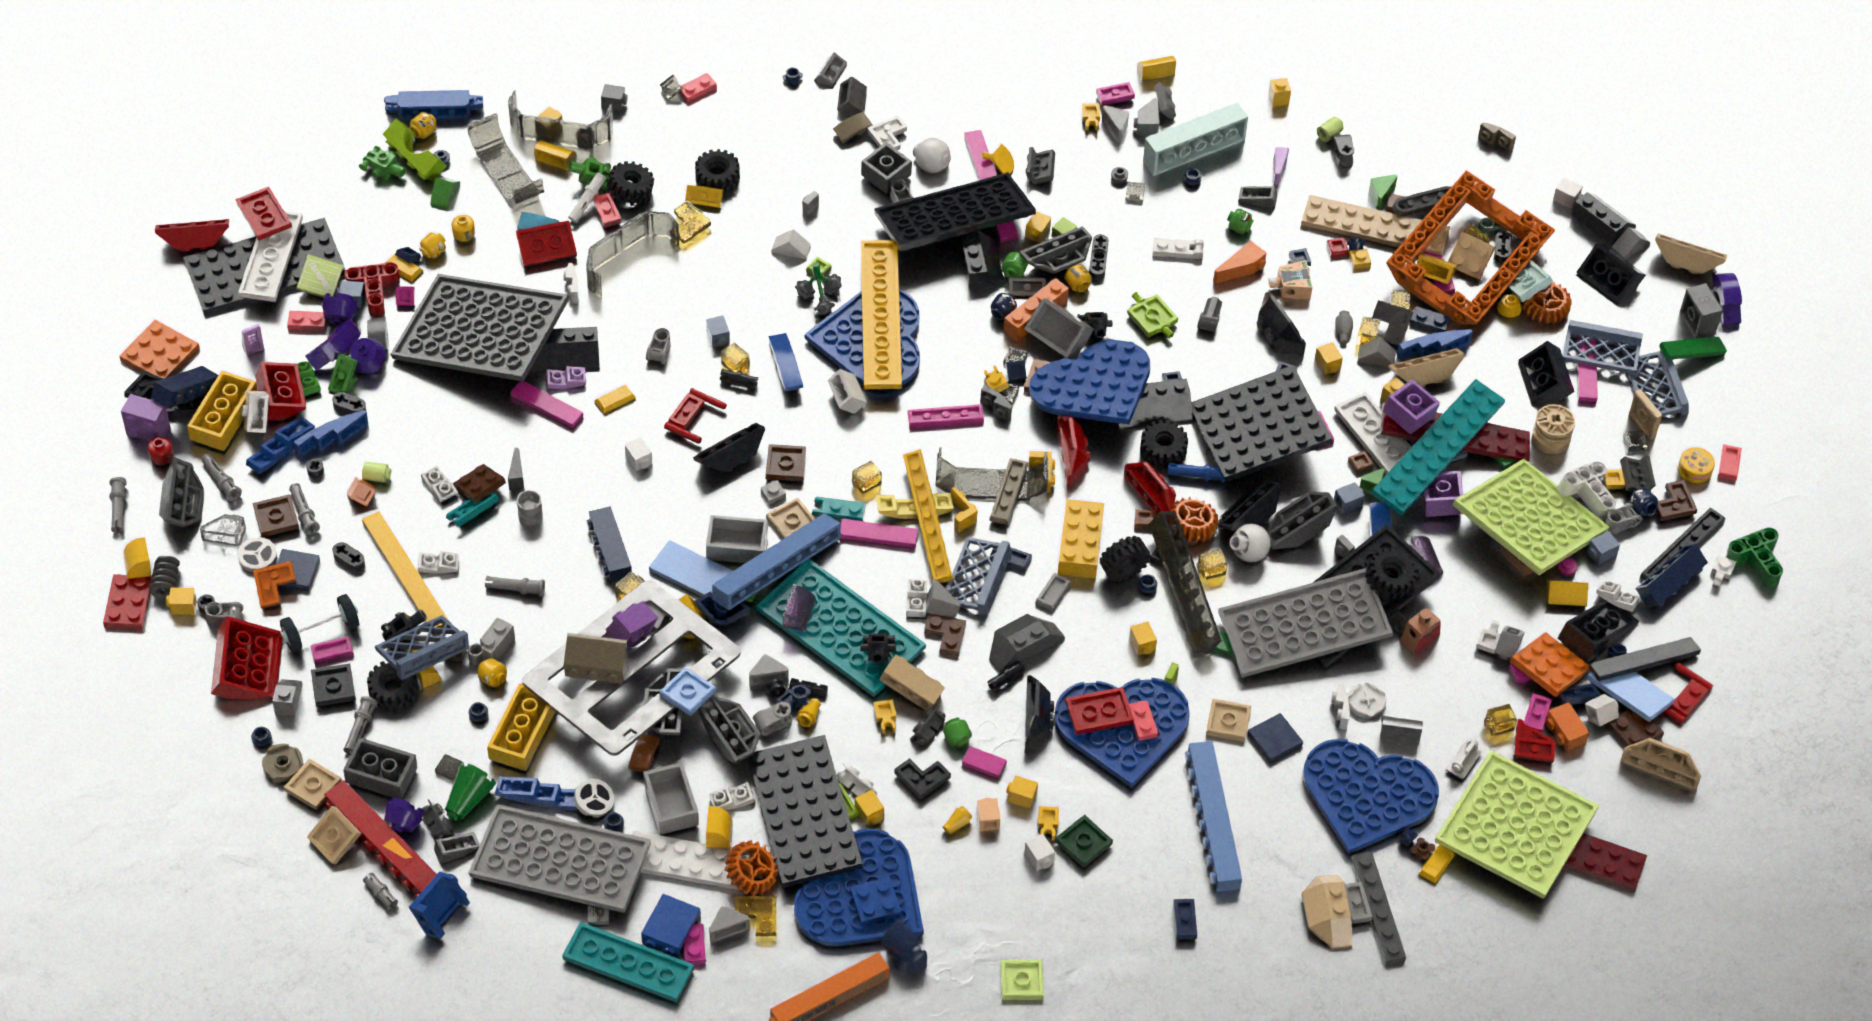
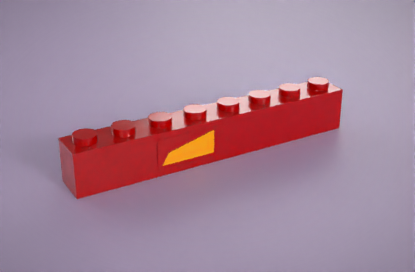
(381, 839)

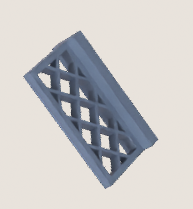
(1604, 336)
(1670, 376)
(993, 574)
(427, 654)

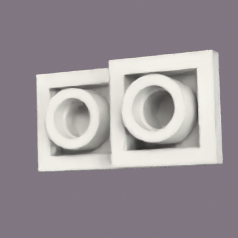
(571, 279)
(439, 484)
(443, 563)
(1612, 593)
(916, 598)
(1341, 706)
(732, 798)

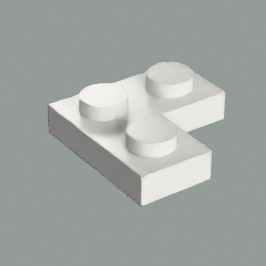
(887, 130)

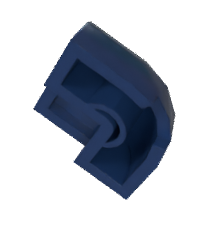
(717, 613)
(902, 945)

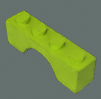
(401, 137)

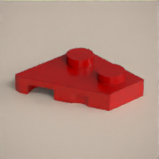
(1533, 744)

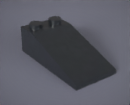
(1596, 630)

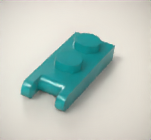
(840, 508)
(470, 509)

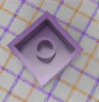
(1411, 406)
(144, 418)
(1442, 493)
(632, 624)

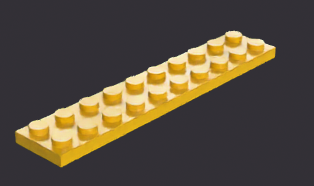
(880, 315)

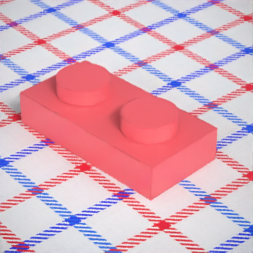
(698, 87)
(606, 210)
(306, 321)
(1143, 721)

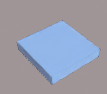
(687, 691)

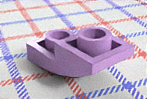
(565, 379)

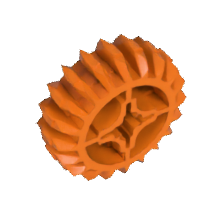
(1555, 309)
(1196, 519)
(745, 870)

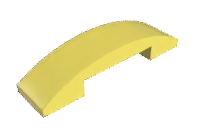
(905, 508)

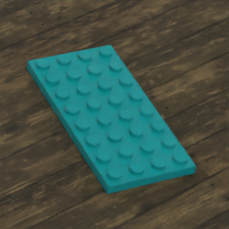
(839, 625)

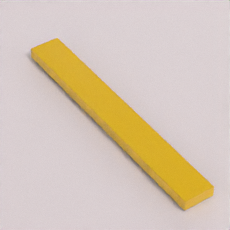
(928, 516)
(402, 566)

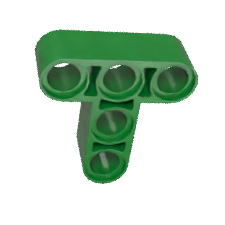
(1757, 550)

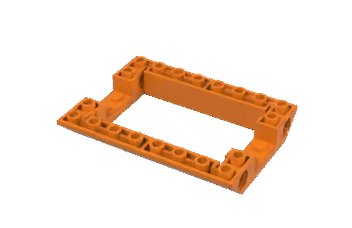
(1479, 195)

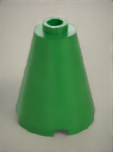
(467, 791)

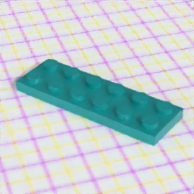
(628, 962)

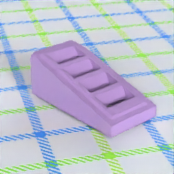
(1279, 162)
(252, 339)

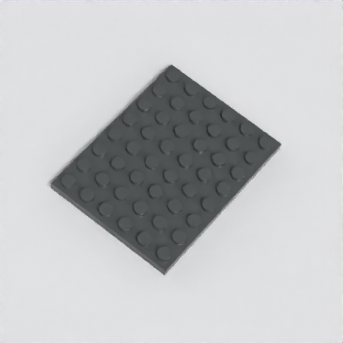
(480, 327)

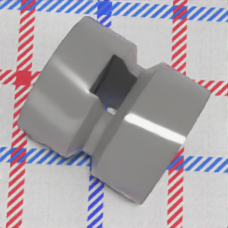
(529, 507)

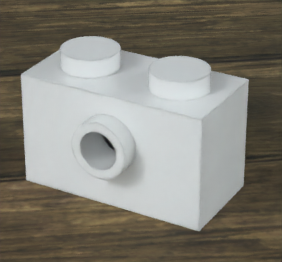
(847, 391)
(255, 411)

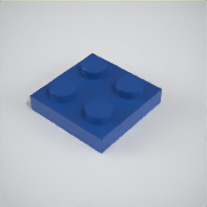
(875, 900)

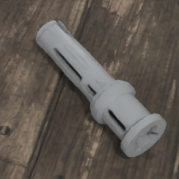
(225, 482)
(117, 497)
(306, 515)
(524, 585)
(362, 718)

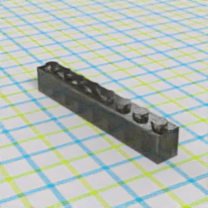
(1185, 582)

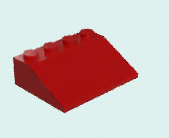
(246, 660)

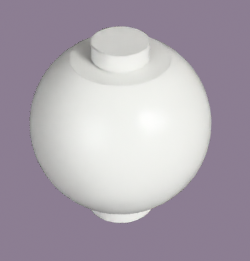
(932, 155)
(1250, 543)

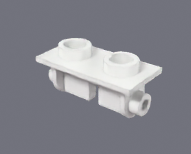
(1464, 759)
(850, 777)

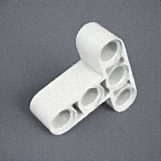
(1588, 485)

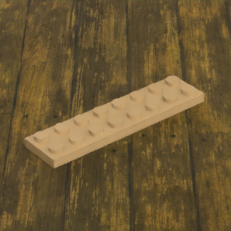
(1364, 223)

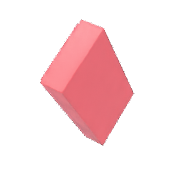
(1729, 462)

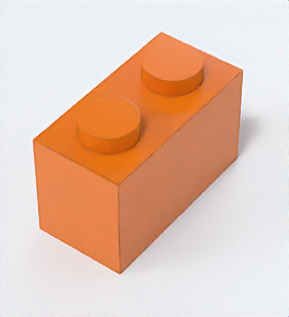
(1567, 727)

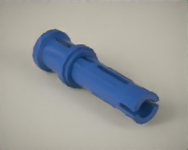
(1206, 472)

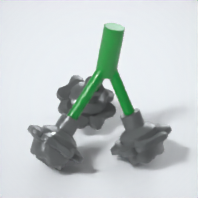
(831, 285)

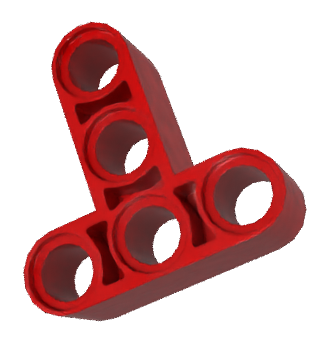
(375, 278)

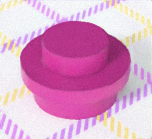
(1567, 567)

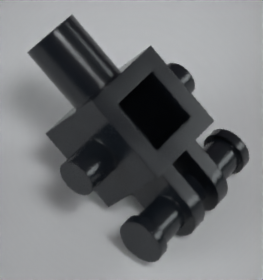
(1098, 321)
(401, 624)
(878, 647)

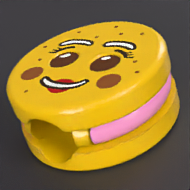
(1696, 465)

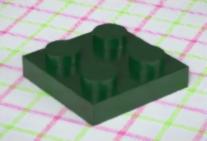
(1084, 841)

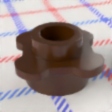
(1422, 853)

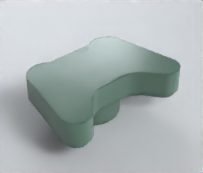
(1489, 227)

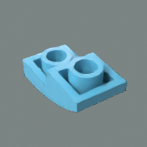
(530, 220)

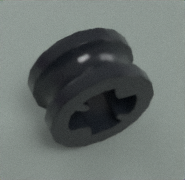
(315, 463)
(202, 599)
(775, 687)

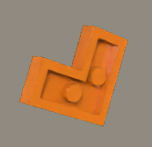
(269, 579)

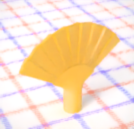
(1001, 158)

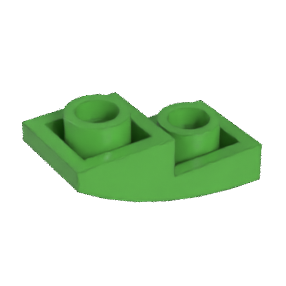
(308, 379)

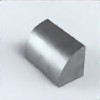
(851, 97)
(1401, 729)

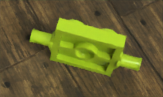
(1152, 315)

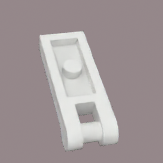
(1178, 248)

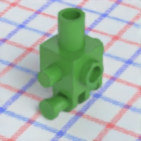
(382, 163)
(588, 170)

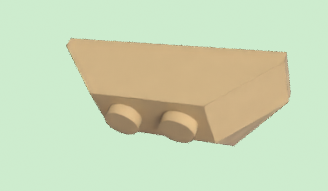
(1687, 255)
(1429, 368)
(1663, 761)
(1328, 911)

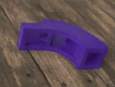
(1730, 297)
(336, 344)

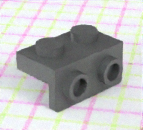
(1040, 165)
(1637, 473)

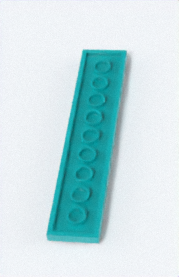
(1438, 447)

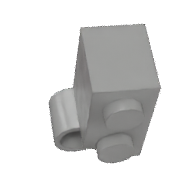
(493, 642)

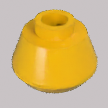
(1509, 306)

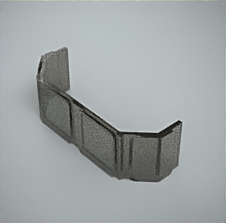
(560, 131)
(501, 162)
(631, 232)
(985, 482)

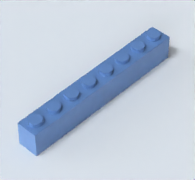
(776, 561)
(1214, 816)

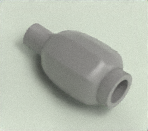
(1344, 325)

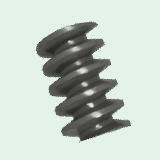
(163, 576)

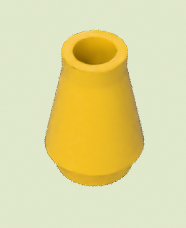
(808, 714)
(957, 820)

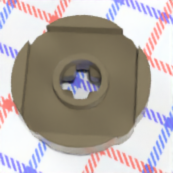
(282, 752)

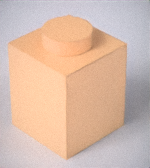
(988, 814)

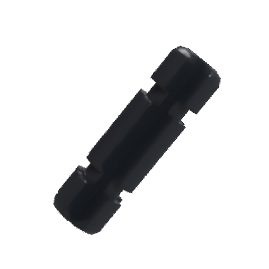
(814, 688)

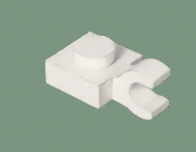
(1722, 569)
(1489, 638)

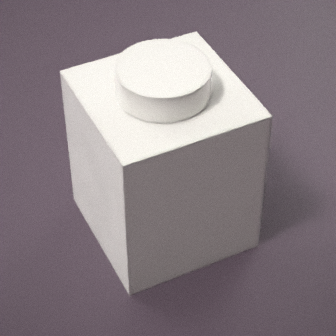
(1567, 192)
(638, 454)
(1602, 710)
(1039, 852)

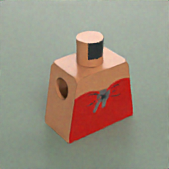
(1425, 627)

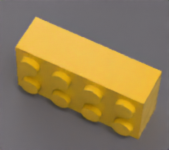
(220, 411)
(1080, 538)
(520, 730)

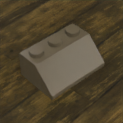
(596, 658)

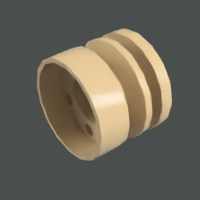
(1553, 429)

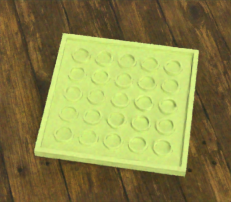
(1530, 516)
(1516, 824)

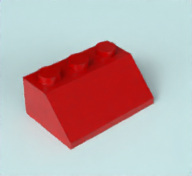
(284, 389)

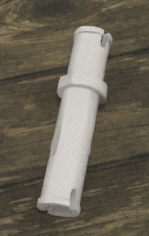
(590, 191)

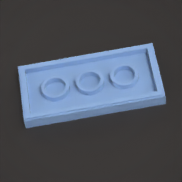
(687, 568)
(1635, 694)

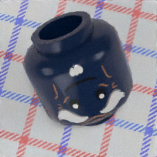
(1003, 305)
(1644, 502)

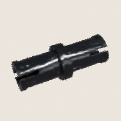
(739, 378)
(1006, 675)

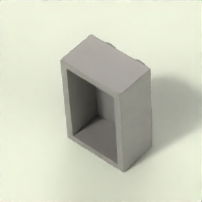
(1059, 328)
(736, 538)
(671, 798)

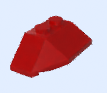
(192, 234)
(1072, 448)
(1150, 486)

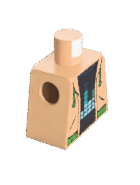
(1293, 281)

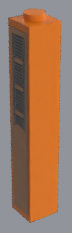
(832, 991)

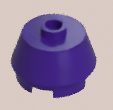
(338, 308)
(369, 354)
(402, 815)

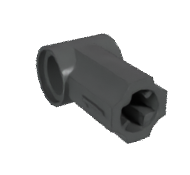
(1209, 317)

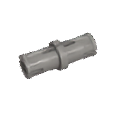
(380, 891)

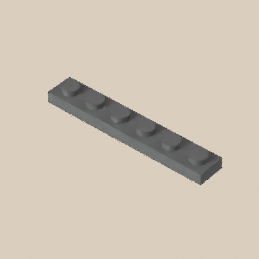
(1382, 917)

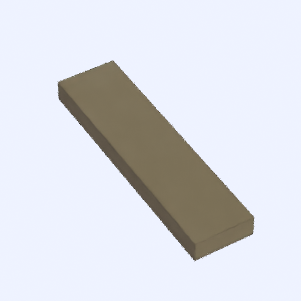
(1008, 491)

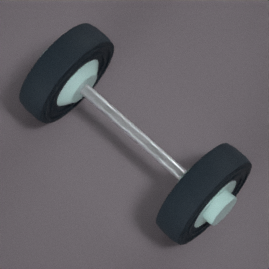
(347, 611)

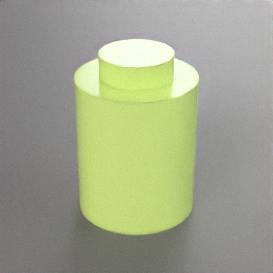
(1330, 128)
(376, 472)

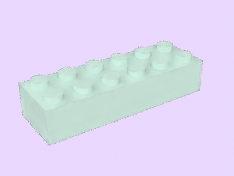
(1195, 139)

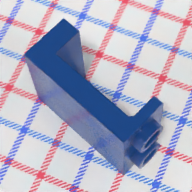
(438, 903)
(670, 925)

